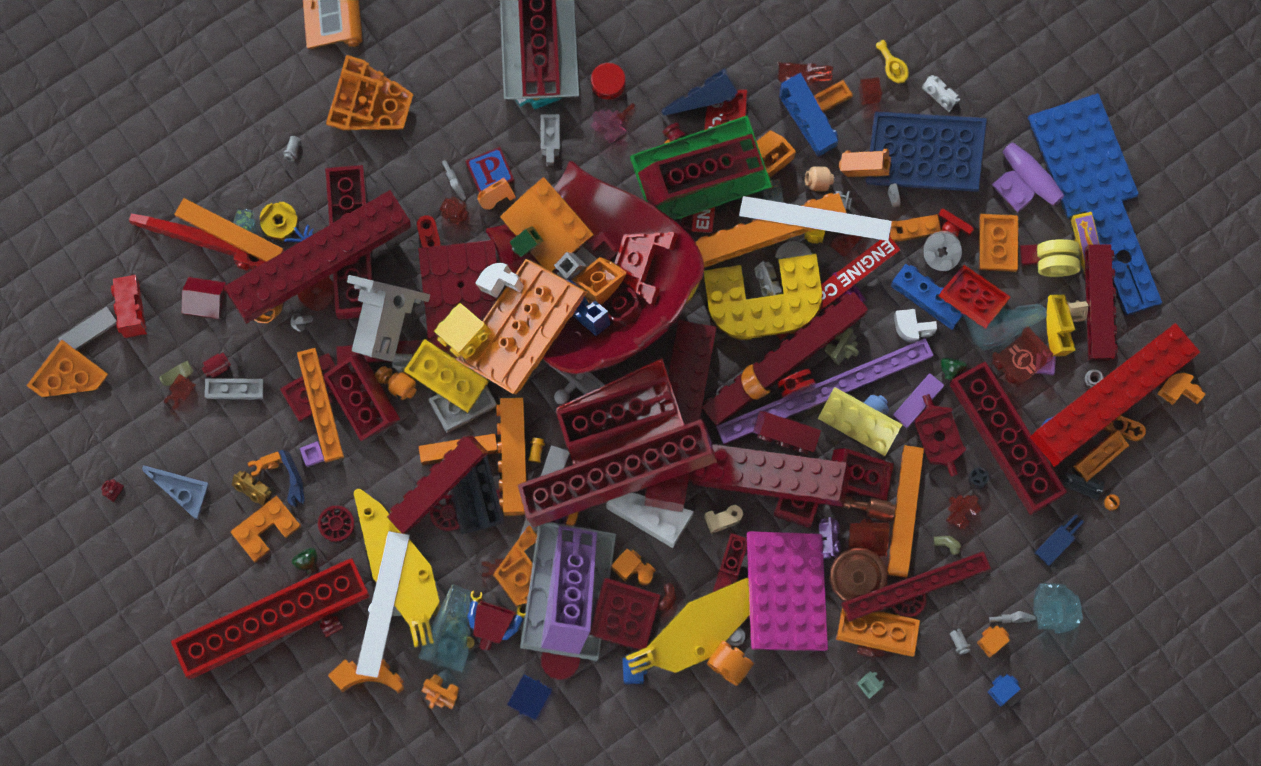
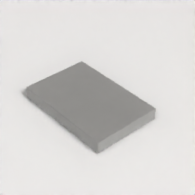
(454, 417)

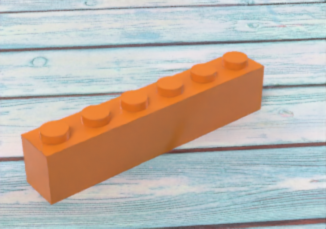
(513, 454)

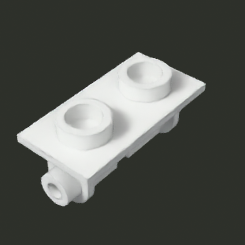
(935, 88)

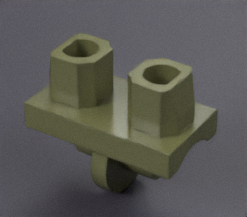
(845, 347)

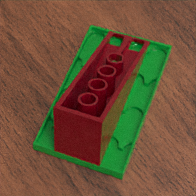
(702, 169)

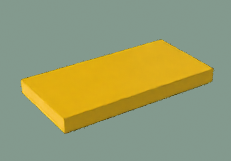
(446, 376)

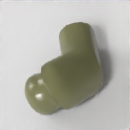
(948, 541)

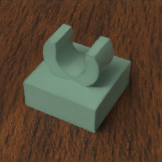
(870, 684)

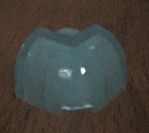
(1057, 608)

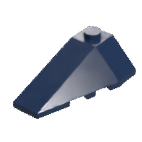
(715, 90)

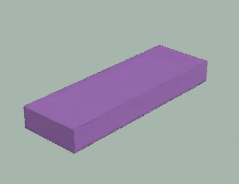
(914, 403)

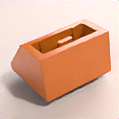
(775, 152)

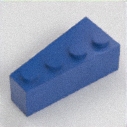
(808, 115)

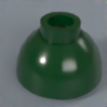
(952, 368)
(306, 560)

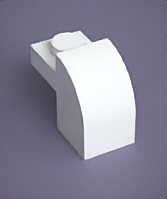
(495, 277)
(909, 329)

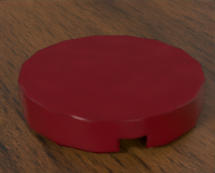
(559, 666)

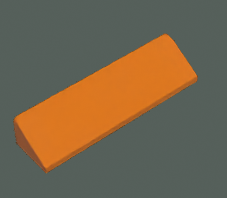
(434, 452)

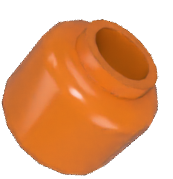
(402, 386)

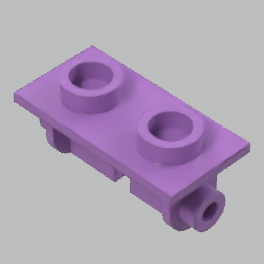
(830, 529)

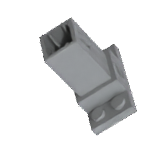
(382, 316)

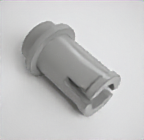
(291, 152)
(960, 642)

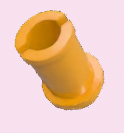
(536, 450)

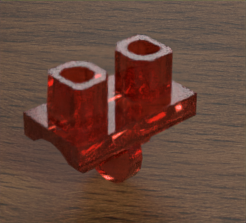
(960, 507)

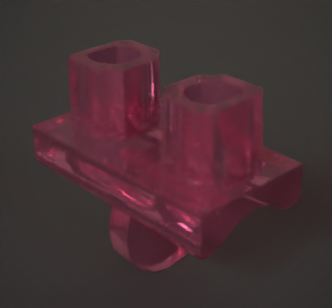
(610, 122)

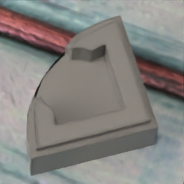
(894, 195)

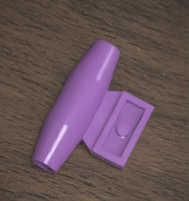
(1026, 180)

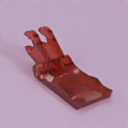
(808, 71)

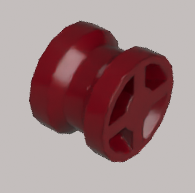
(673, 132)

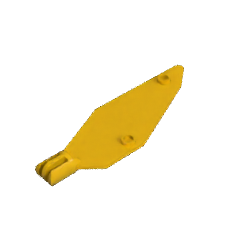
(416, 589)
(696, 630)

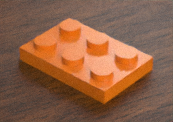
(998, 242)

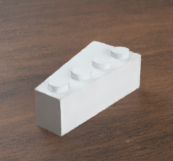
(657, 522)

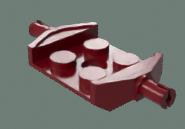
(941, 420)

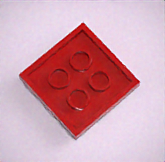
(974, 296)

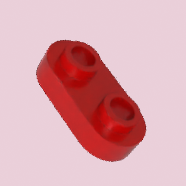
(430, 234)

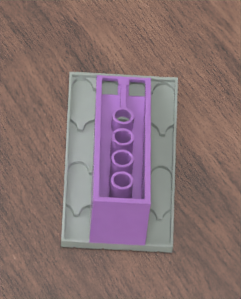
(565, 589)

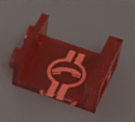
(1022, 357)

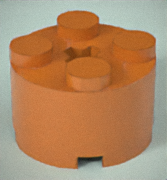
(730, 663)

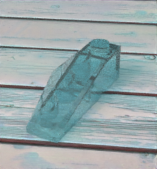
(1005, 325)

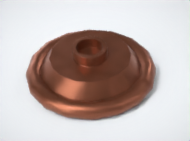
(857, 573)

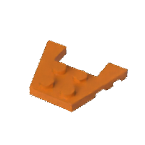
(516, 569)

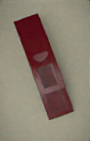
(731, 562)

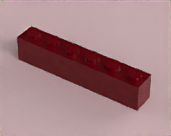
(1100, 297)
(437, 484)

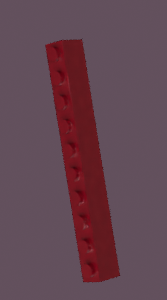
(787, 357)

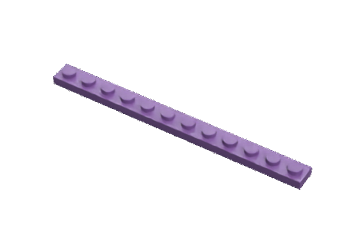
(820, 392)

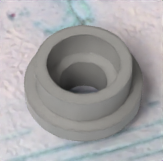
(1093, 373)

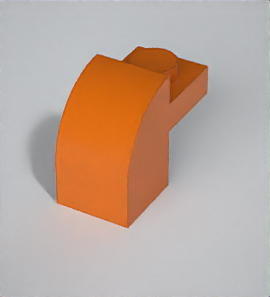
(1178, 385)

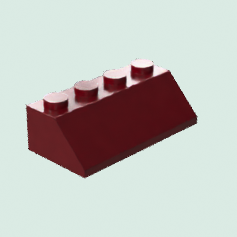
(361, 396)

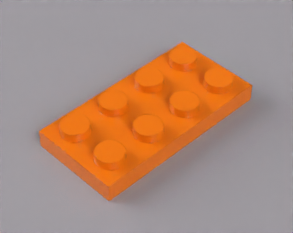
(881, 632)

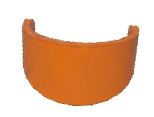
(751, 384)

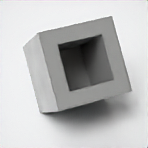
(570, 265)

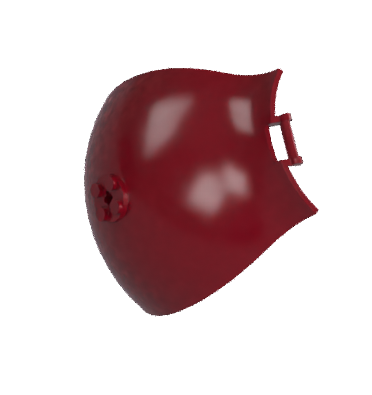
(632, 319)

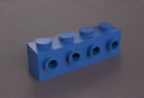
(925, 294)

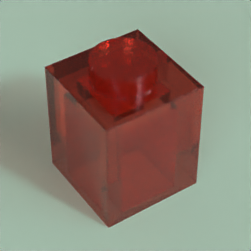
(870, 90)

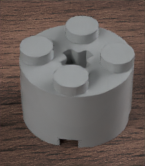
(945, 261)

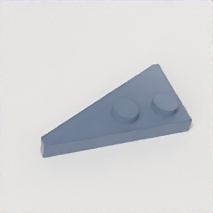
(184, 490)

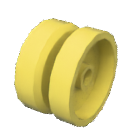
(1058, 258)

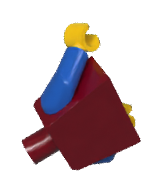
(492, 622)

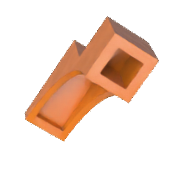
(345, 676)

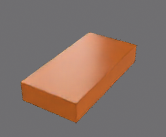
(833, 96)

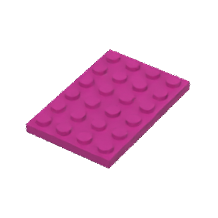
(786, 591)

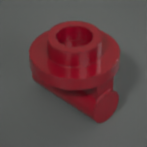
(111, 489)
(330, 625)

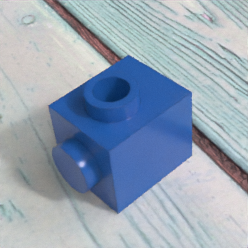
(628, 677)
(1004, 689)

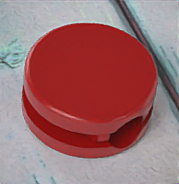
(608, 81)
(795, 383)

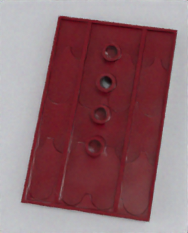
(450, 279)

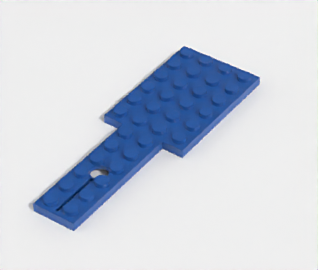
(1096, 179)

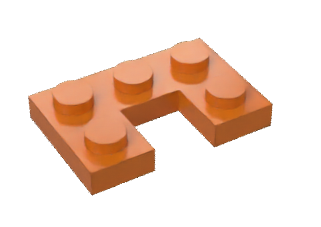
(249, 530)

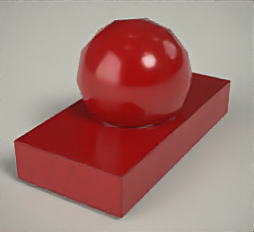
(954, 224)

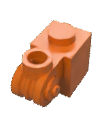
(629, 564)

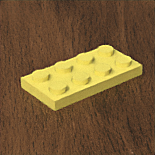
(859, 421)

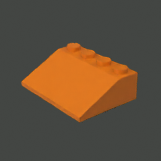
(551, 219)

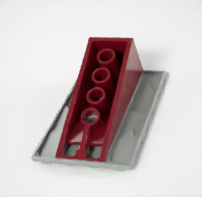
(539, 49)

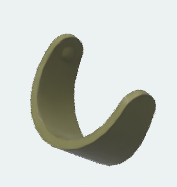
(170, 376)

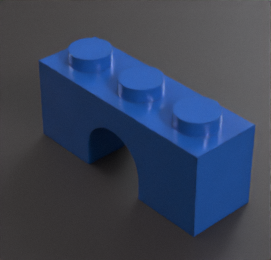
(592, 315)

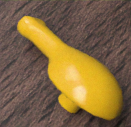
(895, 68)

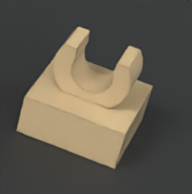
(1078, 310)

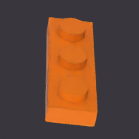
(1101, 455)

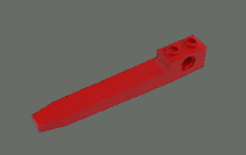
(195, 236)

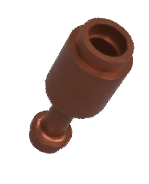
(875, 508)

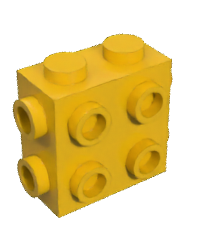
(462, 332)

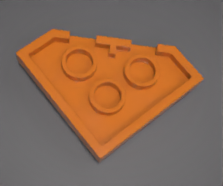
(66, 373)

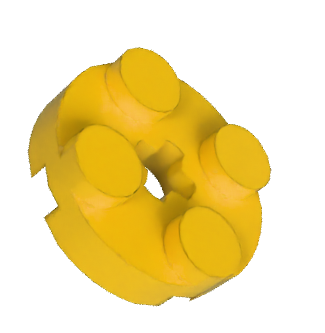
(274, 211)

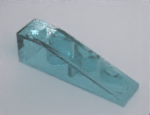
(449, 631)

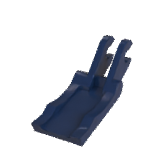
(296, 482)
(1057, 542)

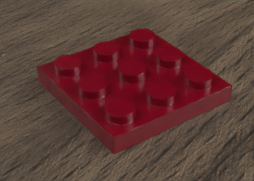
(624, 614)

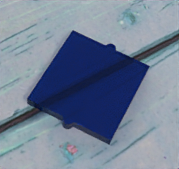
(529, 697)

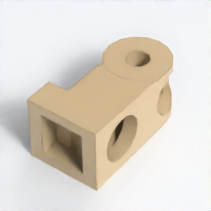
(724, 519)

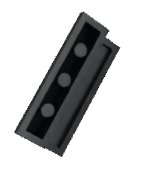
(477, 500)

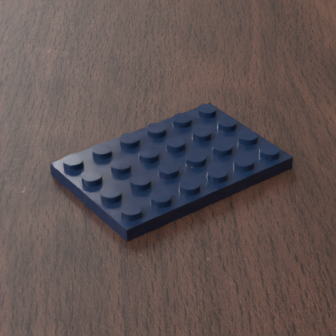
(930, 150)

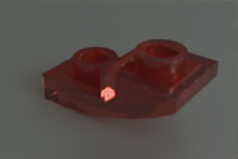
(845, 243)

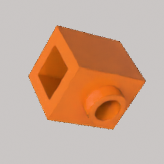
(993, 640)

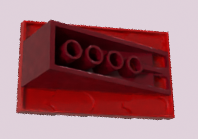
(620, 413)

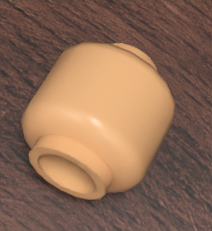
(819, 178)

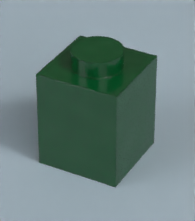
(526, 241)

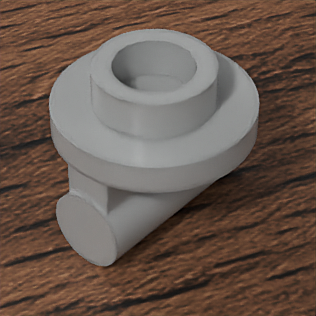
(298, 321)
(401, 361)

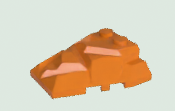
(367, 99)

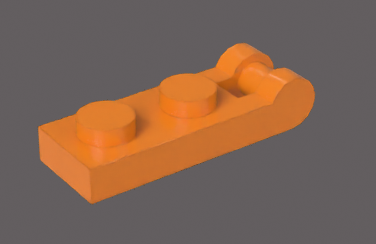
(915, 228)

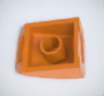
(600, 280)

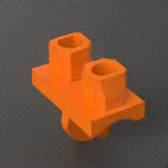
(439, 695)

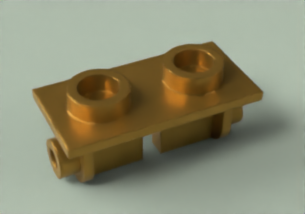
(244, 482)

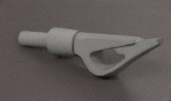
(455, 184)
(1017, 617)

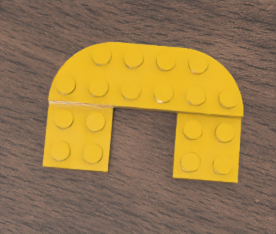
(769, 314)

